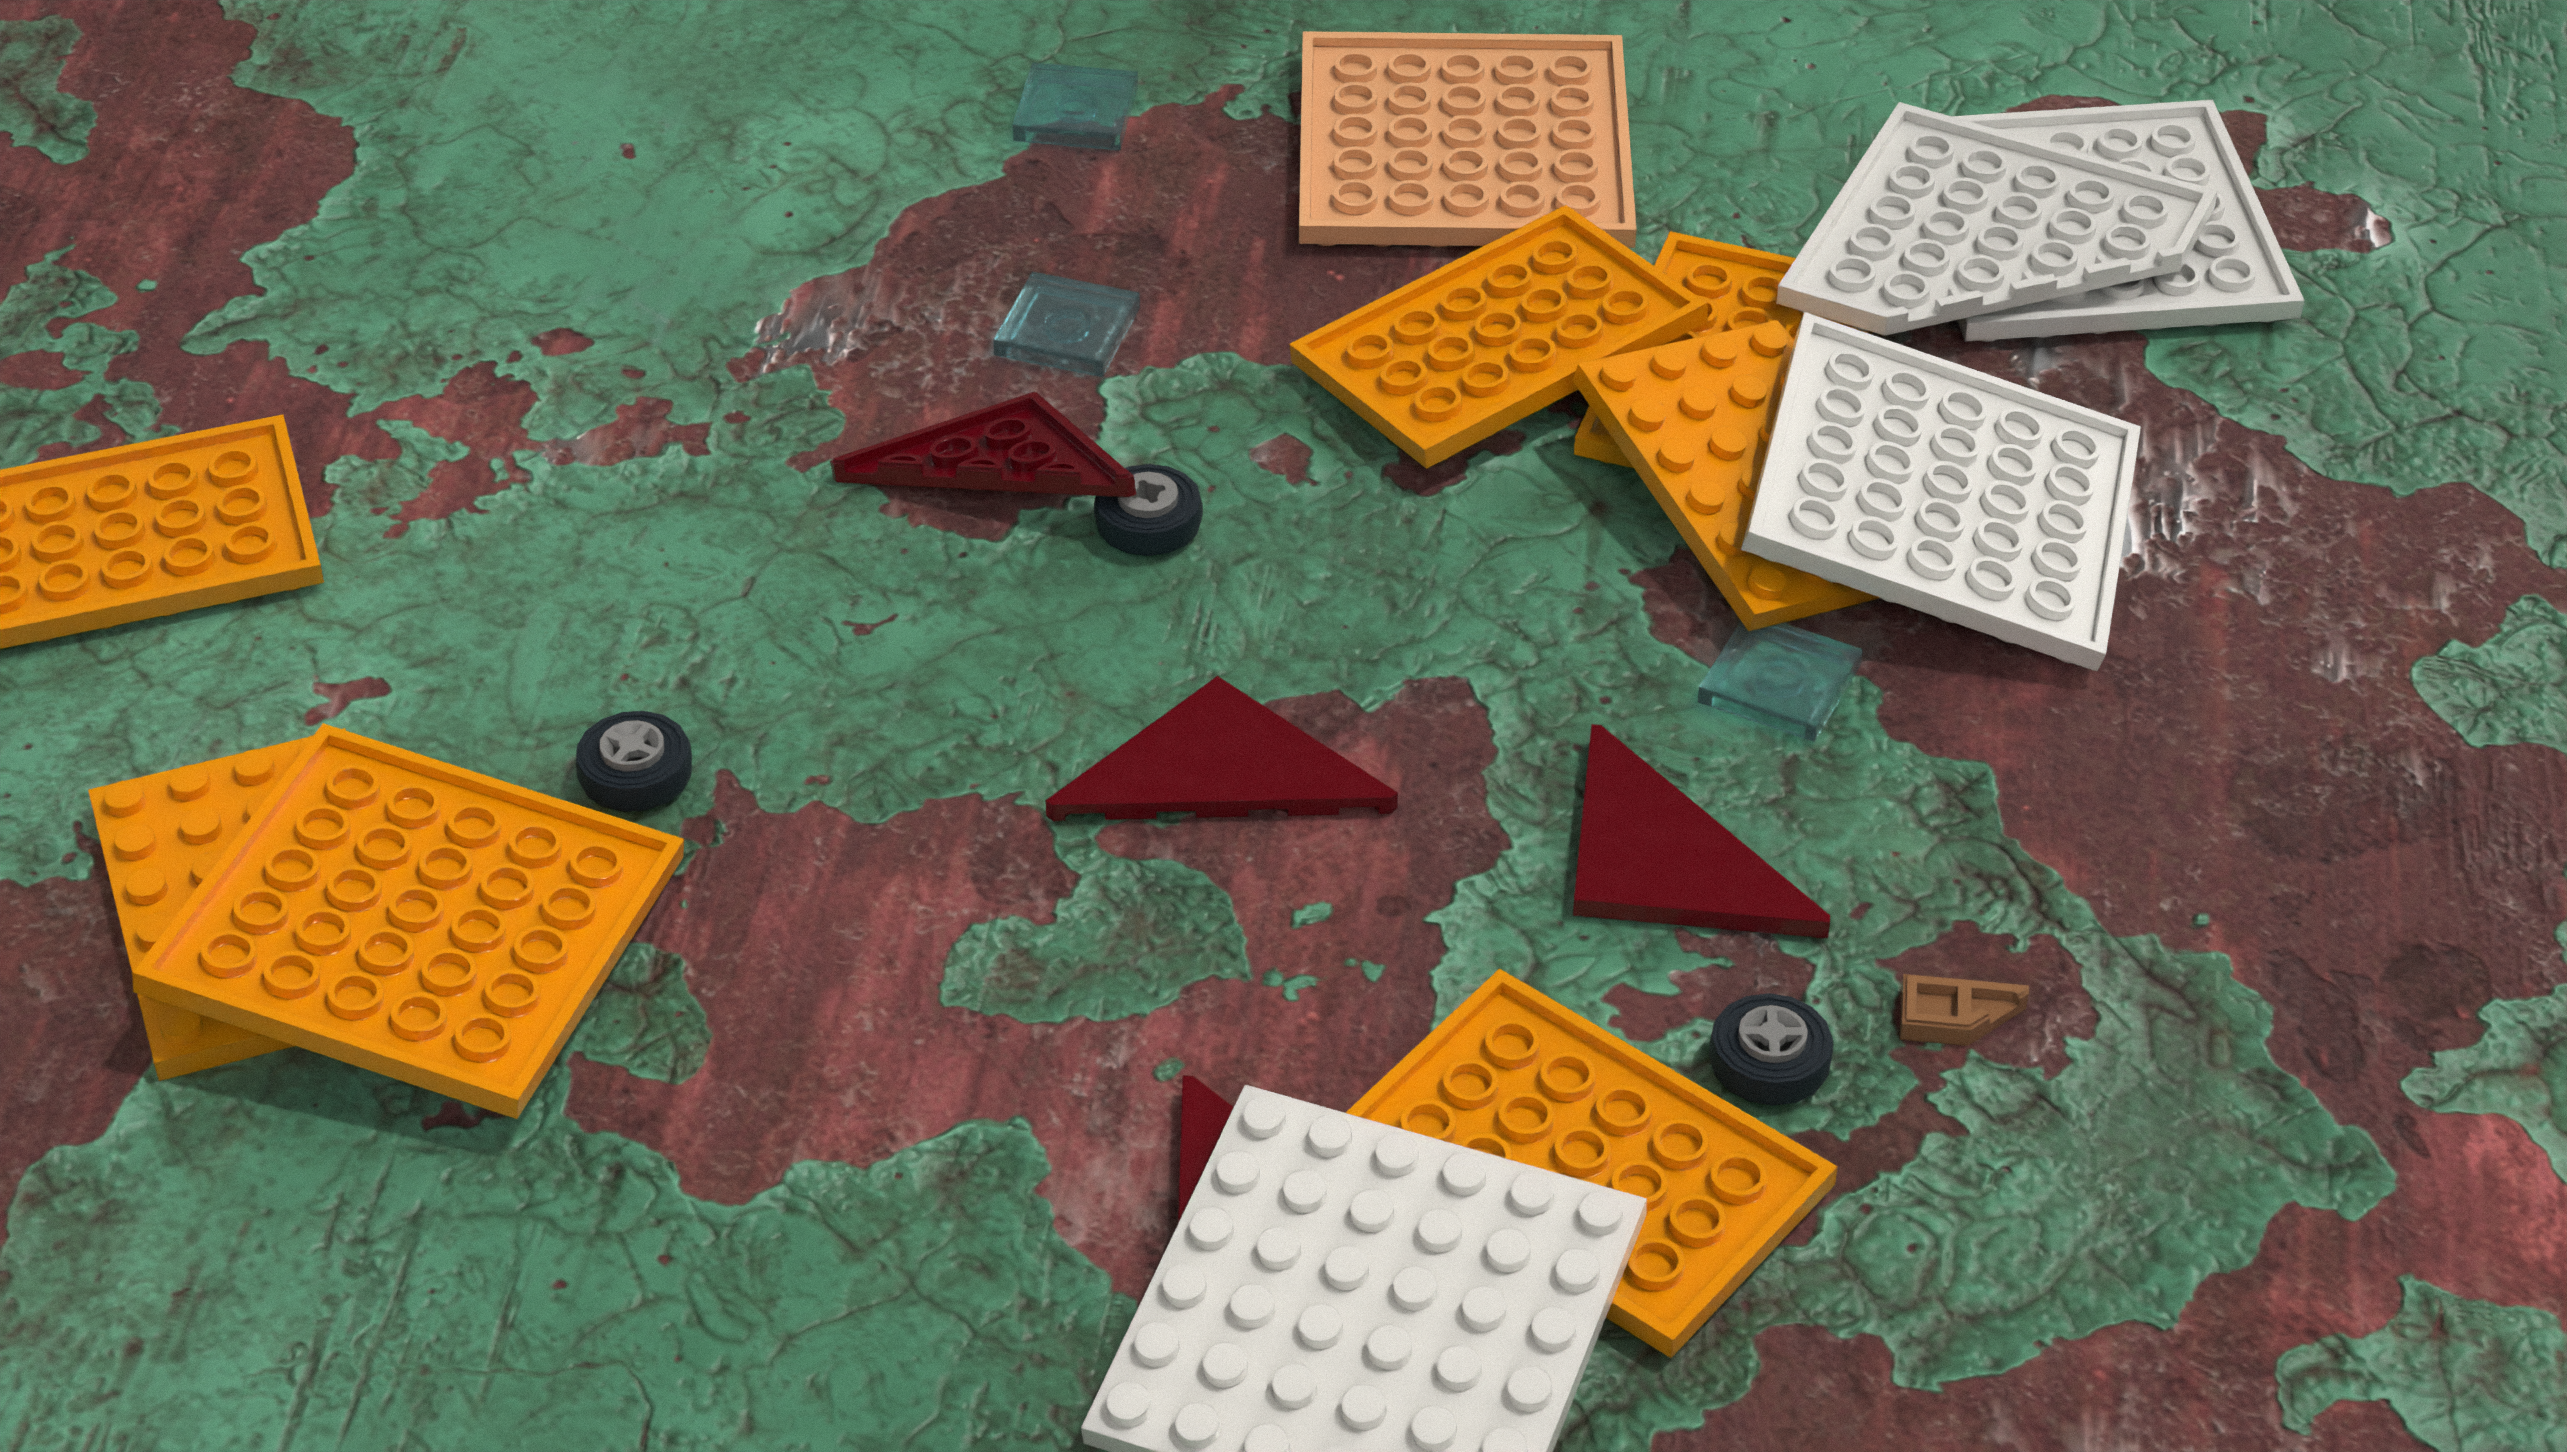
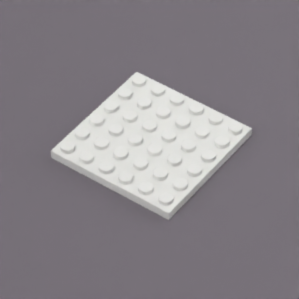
(2234, 266)
(1946, 491)
(1365, 1296)

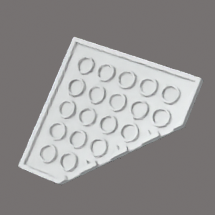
(1983, 221)

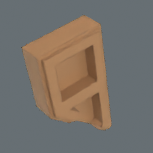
(1956, 1008)

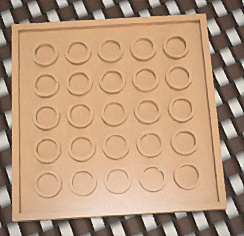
(1460, 136)

